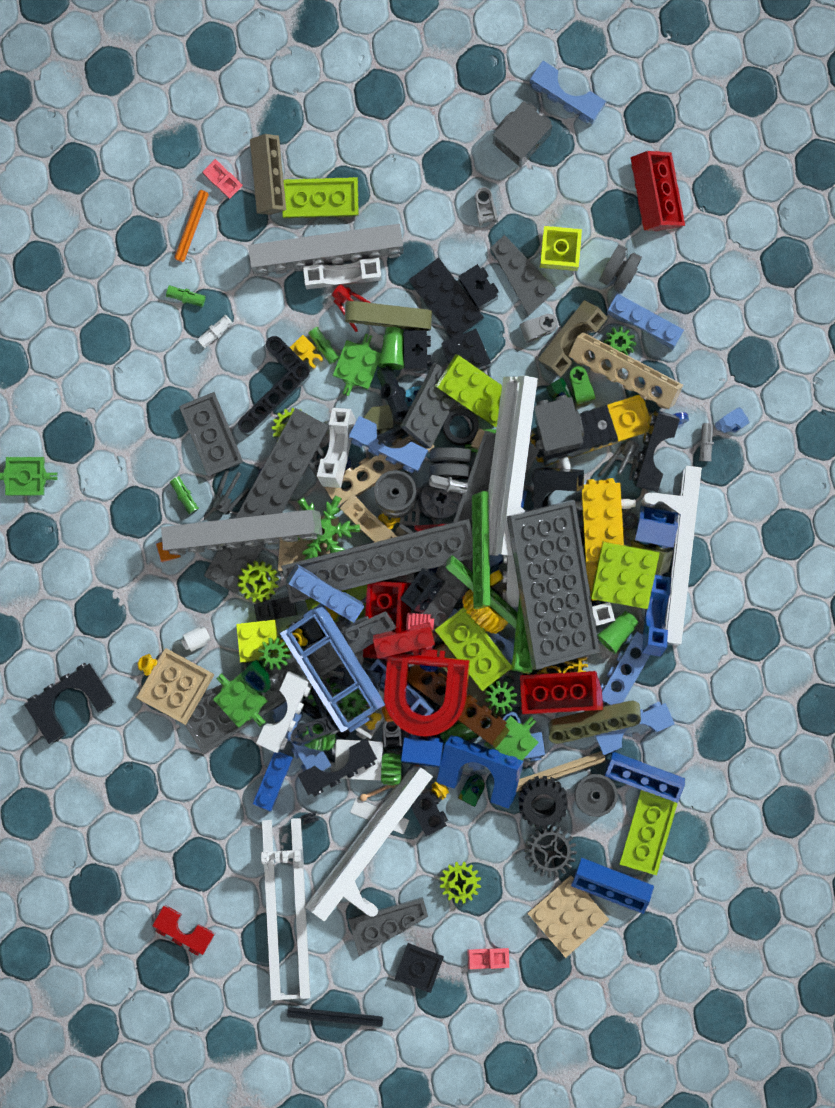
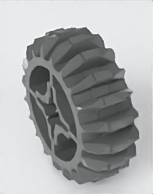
(544, 867)

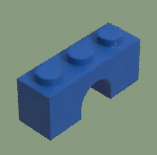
(273, 780)

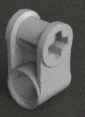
(485, 210)
(535, 329)

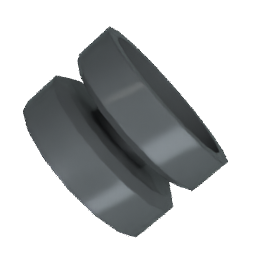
(621, 269)
(451, 463)
(405, 498)
(585, 790)

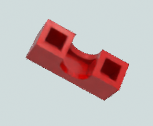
(408, 640)
(167, 924)

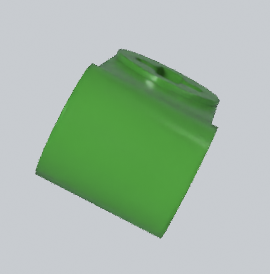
(581, 388)

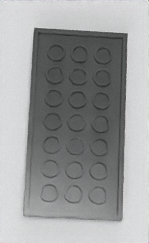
(553, 584)

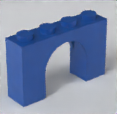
(504, 768)

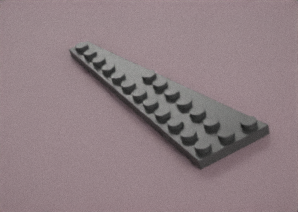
(478, 481)
(212, 726)

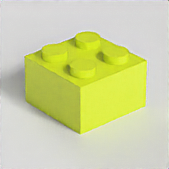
(560, 248)
(251, 637)

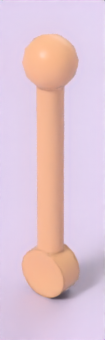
(363, 797)

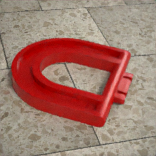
(454, 696)

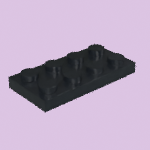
(446, 298)

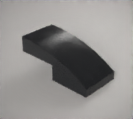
(275, 609)

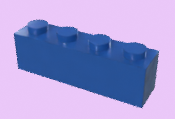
(645, 777)
(612, 885)

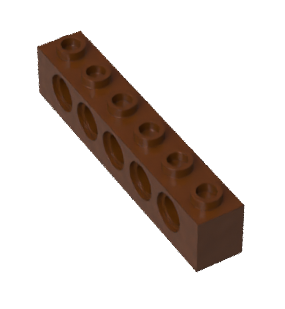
(493, 734)

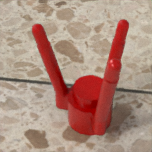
(343, 295)

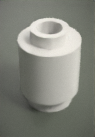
(195, 639)

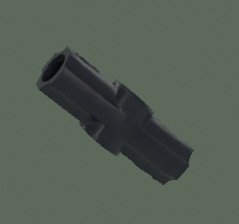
(392, 393)

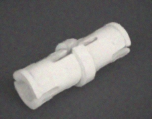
(215, 331)

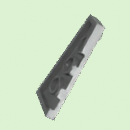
(522, 275)
(389, 921)

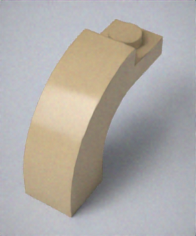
(369, 524)

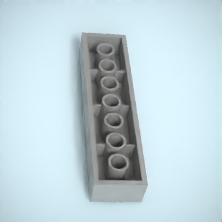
(326, 249)
(240, 531)

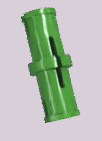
(185, 296)
(323, 345)
(184, 495)

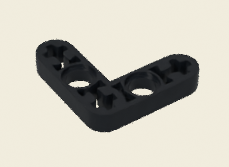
(324, 722)

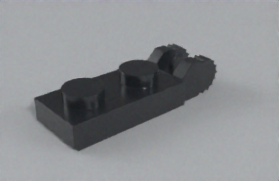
(347, 680)

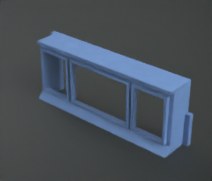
(349, 660)

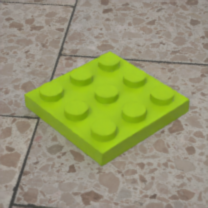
(624, 575)

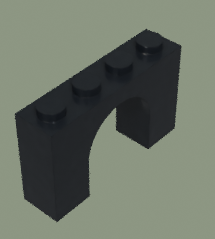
(551, 479)
(43, 706)

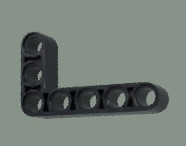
(277, 389)

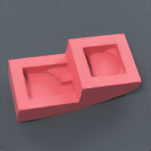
(222, 178)
(488, 958)

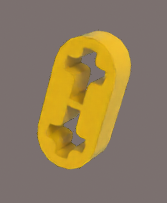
(495, 578)

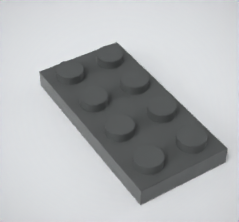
(428, 409)
(211, 434)

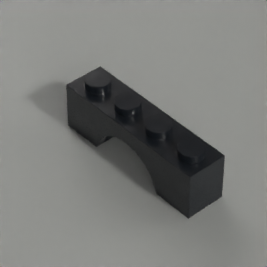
(661, 427)
(360, 756)

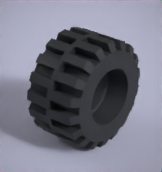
(543, 817)

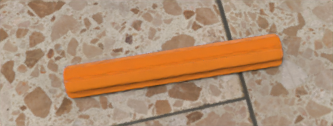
(191, 226)

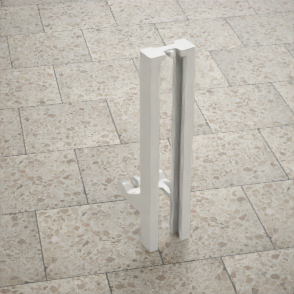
(509, 458)
(686, 508)
(267, 858)
(342, 878)

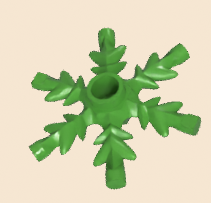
(330, 530)

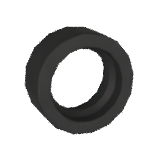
(458, 412)

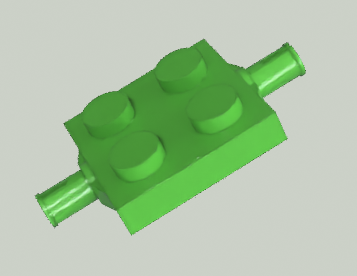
(357, 364)
(26, 476)
(240, 701)
(518, 740)

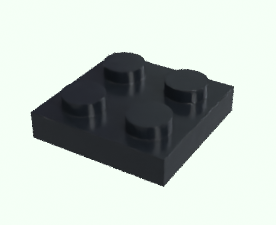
(419, 967)

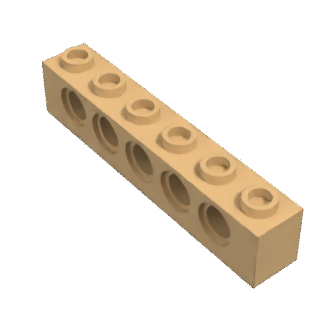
(636, 369)
(366, 465)

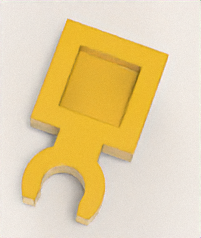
(305, 350)

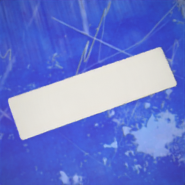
(367, 811)

